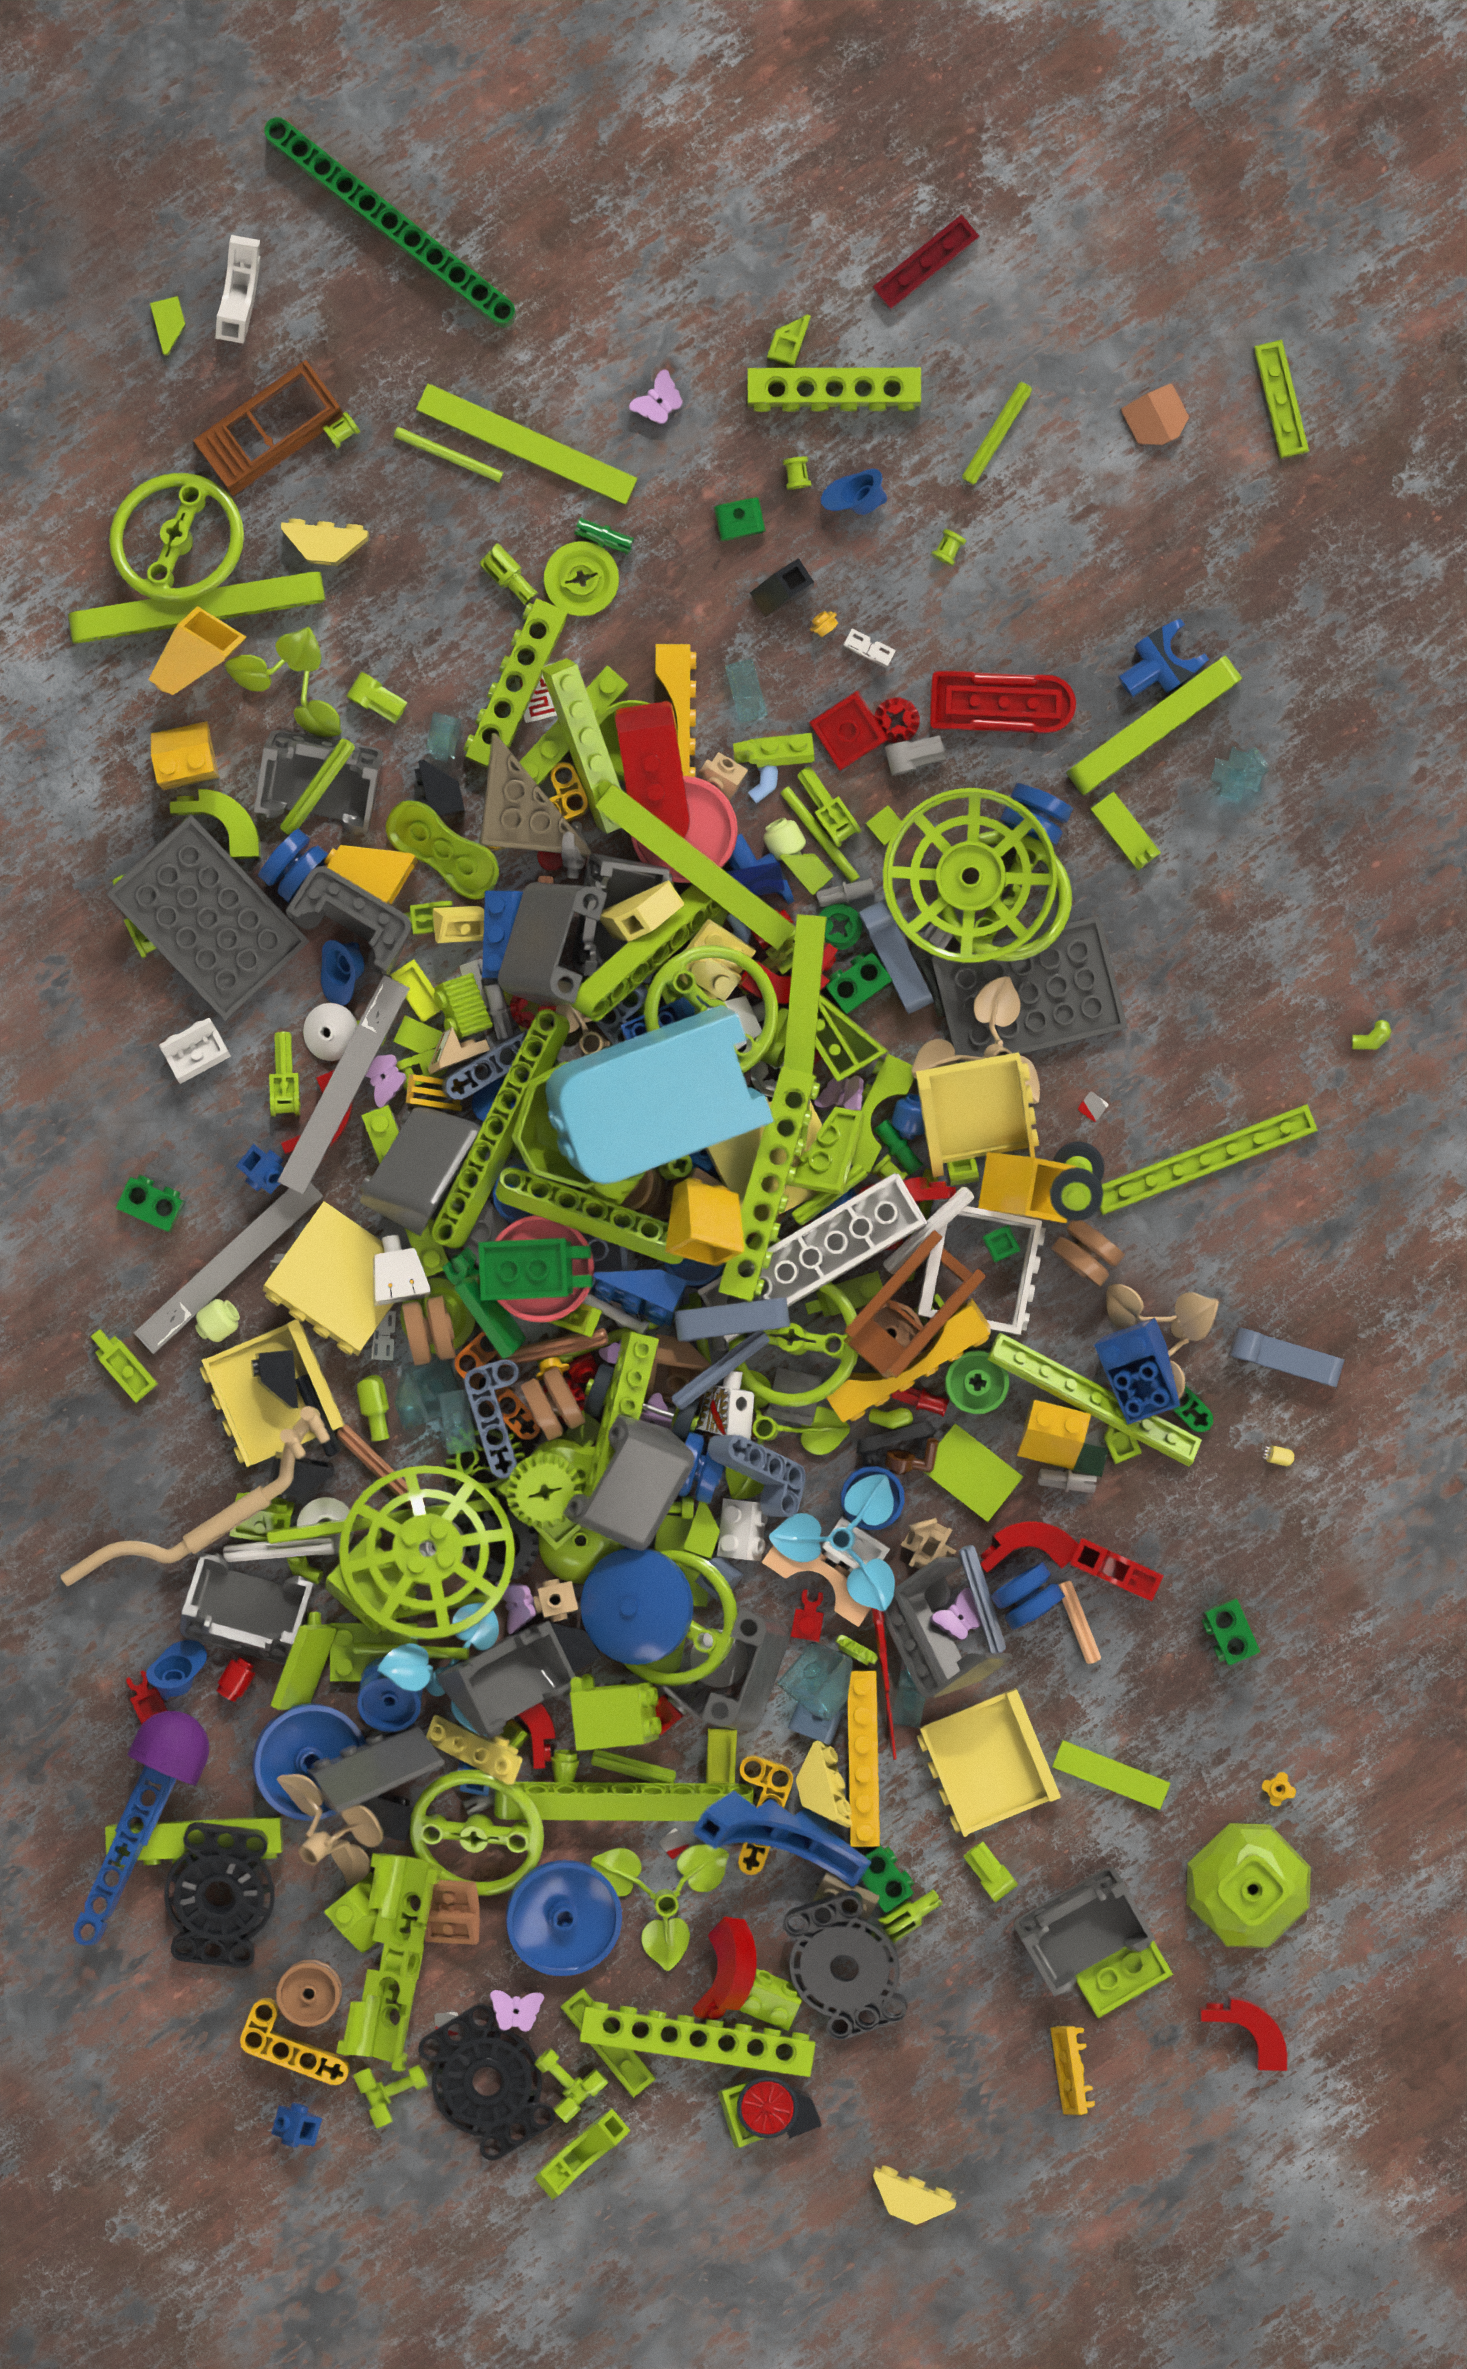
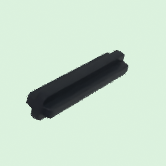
(311, 1399)

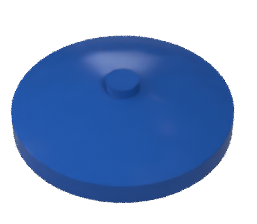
(636, 1606)
(293, 1744)
(563, 1918)

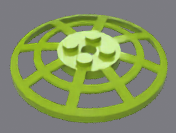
(951, 869)
(424, 1569)

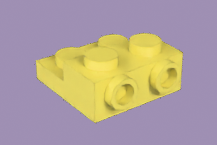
(716, 975)

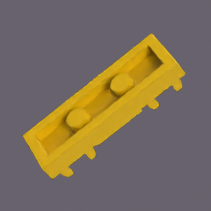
(1070, 2070)

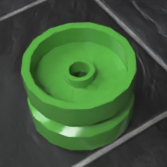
(964, 1395)

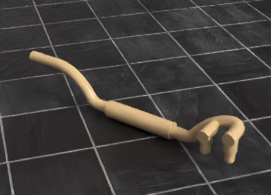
(224, 1520)

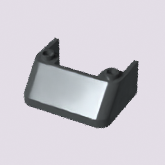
(924, 1647)

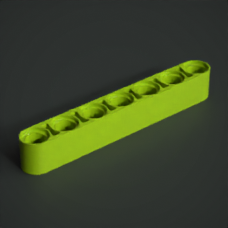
(1154, 725)
(643, 956)
(577, 1215)

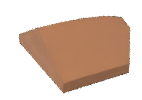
(1156, 416)

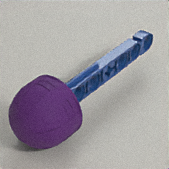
(171, 1749)

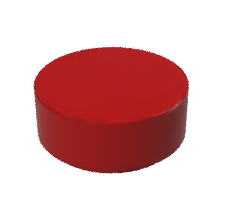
(550, 860)

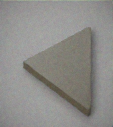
(518, 810)

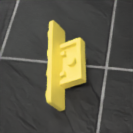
(488, 1755)

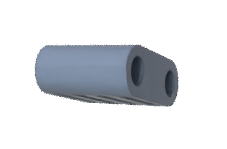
(814, 1726)

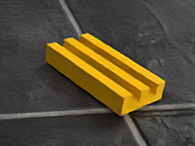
(411, 1089)

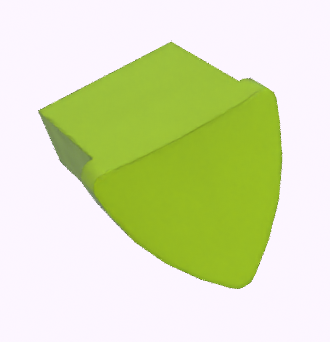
(584, 1434)

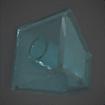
(419, 1389)
(819, 1680)

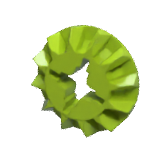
(856, 1650)

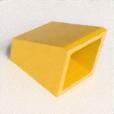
(193, 650)
(183, 756)
(373, 869)
(1020, 1186)
(704, 1223)
(1053, 1434)

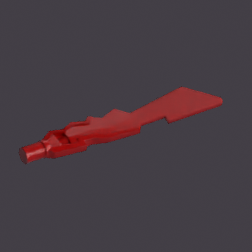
(878, 1619)

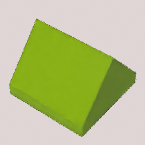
(963, 1172)
(515, 1733)

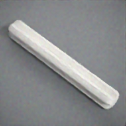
(935, 1222)
(265, 1550)

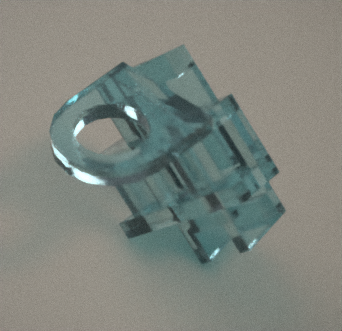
(1234, 780)

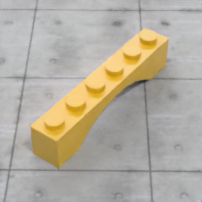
(673, 671)
(863, 1390)
(863, 1758)

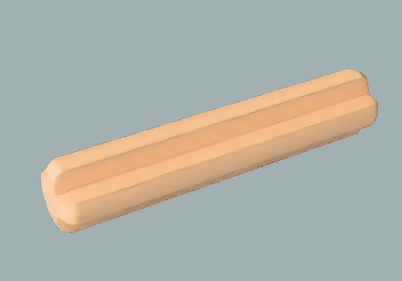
(1079, 1623)

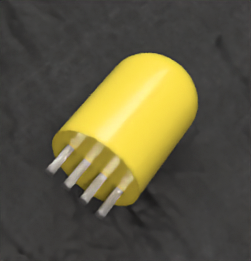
(1279, 1455)

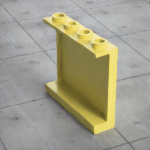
(976, 1109)
(736, 1159)
(331, 1280)
(251, 1410)
(988, 1762)

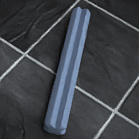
(720, 1369)
(982, 1599)

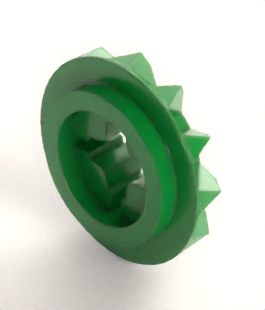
(853, 926)

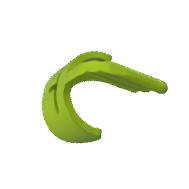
(616, 1191)

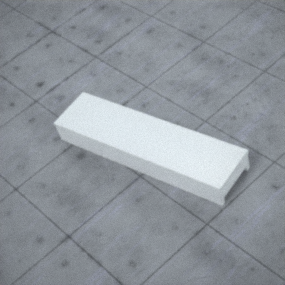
(831, 1245)

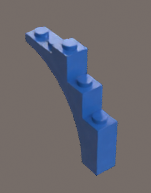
(804, 1834)

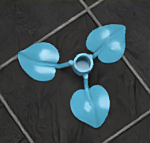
(868, 1500)
(408, 1663)

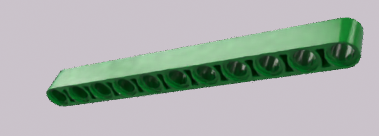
(383, 210)

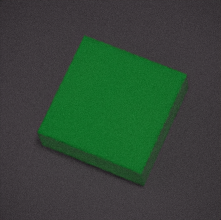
(1001, 1243)

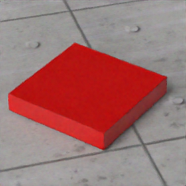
(848, 730)

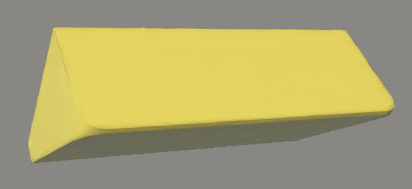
(458, 924)

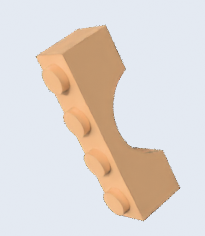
(837, 1576)

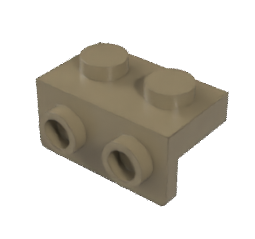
(832, 1885)

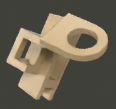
(926, 1542)

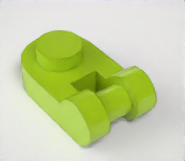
(424, 1060)

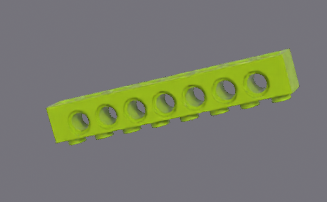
(788, 1082)
(797, 2064)

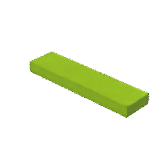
(1281, 399)
(1111, 1774)
(622, 2062)

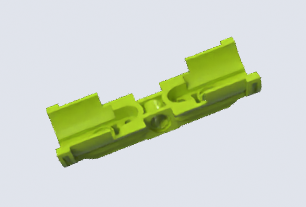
(369, 2023)

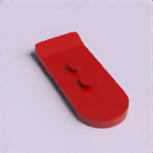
(1000, 702)
(654, 762)

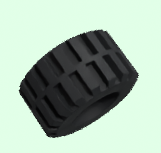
(527, 1550)

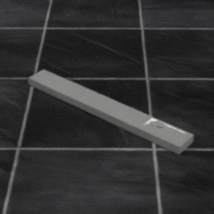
(343, 1085)
(226, 1267)

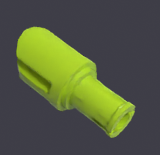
(507, 573)
(374, 1404)
(908, 1916)

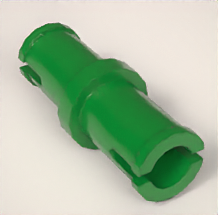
(604, 536)
(898, 1147)

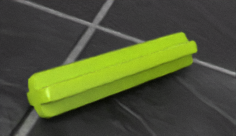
(823, 1199)
(632, 1767)

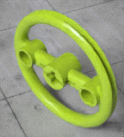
(172, 549)
(984, 943)
(677, 965)
(823, 1342)
(721, 1641)
(478, 1829)

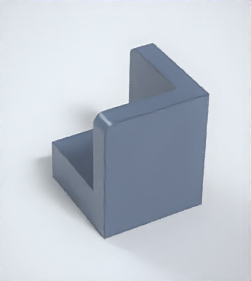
(729, 1572)

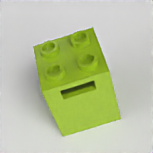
(370, 1590)
(613, 1714)

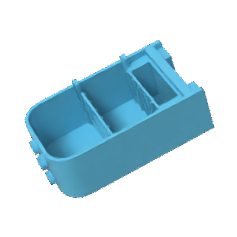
(654, 1098)

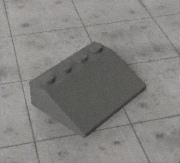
(374, 1767)

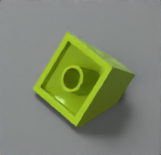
(353, 1916)

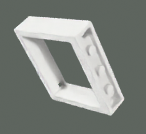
(1030, 1266)

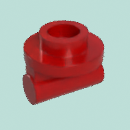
(583, 1368)

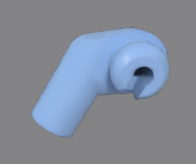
(767, 783)
(740, 929)

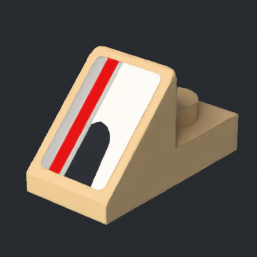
(451, 1053)

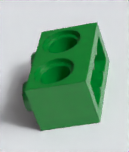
(862, 989)
(148, 1210)
(1237, 1628)
(877, 1881)

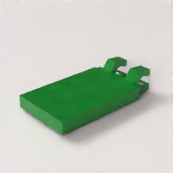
(530, 1269)
(490, 1315)

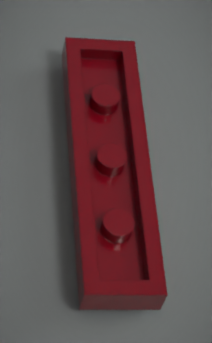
(926, 262)

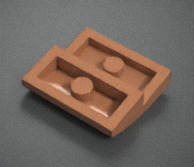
(454, 1913)

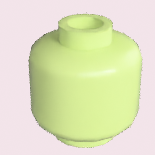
(784, 838)
(217, 1320)

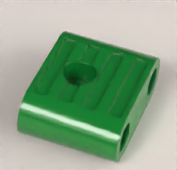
(739, 519)

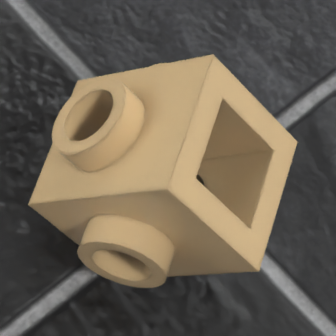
(723, 774)
(564, 1592)

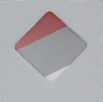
(1093, 1106)
(673, 1843)
(441, 2018)

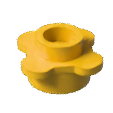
(824, 623)
(549, 1364)
(1270, 1787)

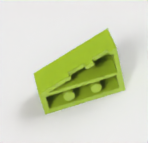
(843, 1042)

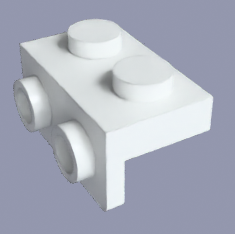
(194, 1050)
(741, 1530)
(865, 1547)

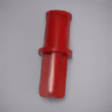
(922, 1400)

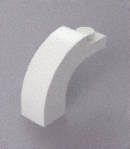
(239, 289)

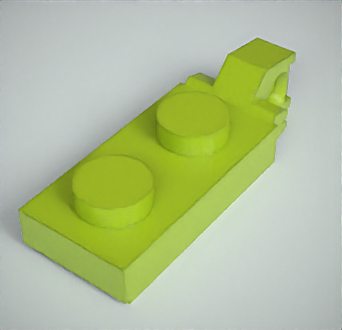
(775, 750)
(857, 1290)
(123, 1366)

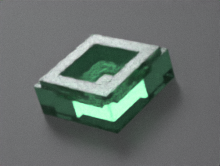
(1091, 1460)

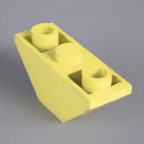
(324, 542)
(641, 912)
(822, 1785)
(910, 2198)

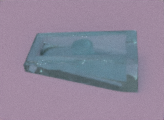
(746, 690)
(457, 1422)

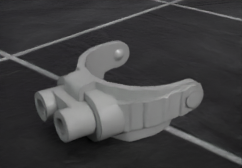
(570, 853)

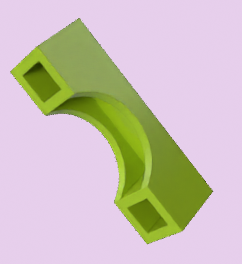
(892, 1079)

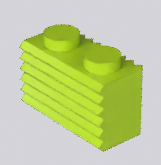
(462, 1006)

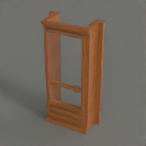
(229, 458)
(881, 1348)

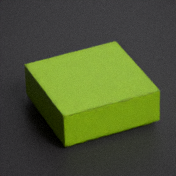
(884, 825)

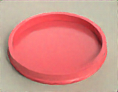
(710, 830)
(547, 1309)

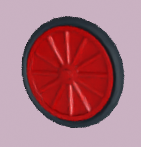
(767, 2107)

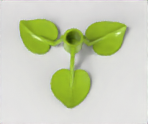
(301, 653)
(819, 1439)
(665, 1938)

